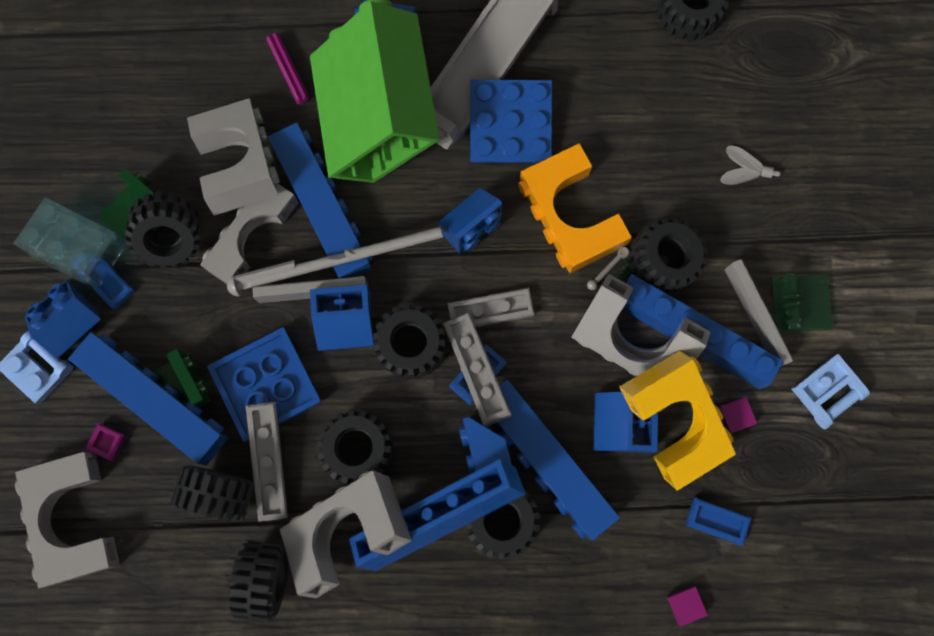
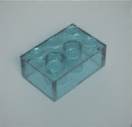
(70, 243)

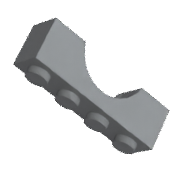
(228, 255)

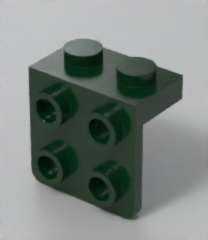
(117, 212)
(183, 376)

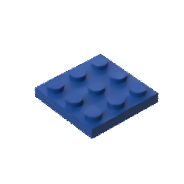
(510, 121)
(263, 374)

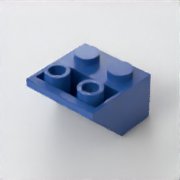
(471, 220)
(342, 317)
(60, 318)
(620, 429)
(483, 444)

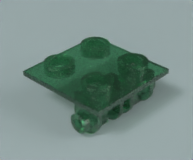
(801, 303)

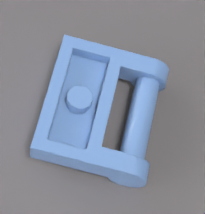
(29, 374)
(824, 384)

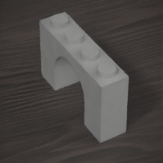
(250, 178)
(601, 332)
(39, 491)
(310, 534)

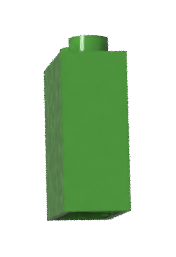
(373, 93)

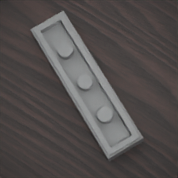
(300, 290)
(757, 311)
(477, 370)
(267, 461)

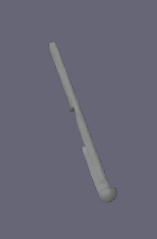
(289, 269)

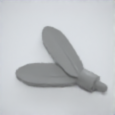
(750, 168)

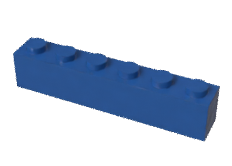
(317, 197)
(723, 346)
(148, 398)
(554, 468)
(447, 511)

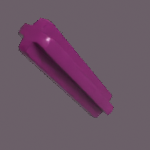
(288, 68)

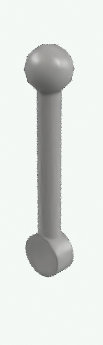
(622, 253)

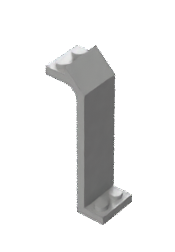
(484, 55)

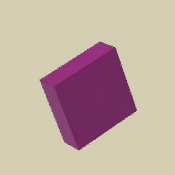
(737, 415)
(105, 442)
(687, 606)

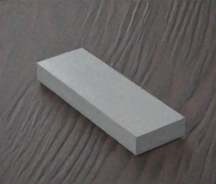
(495, 307)

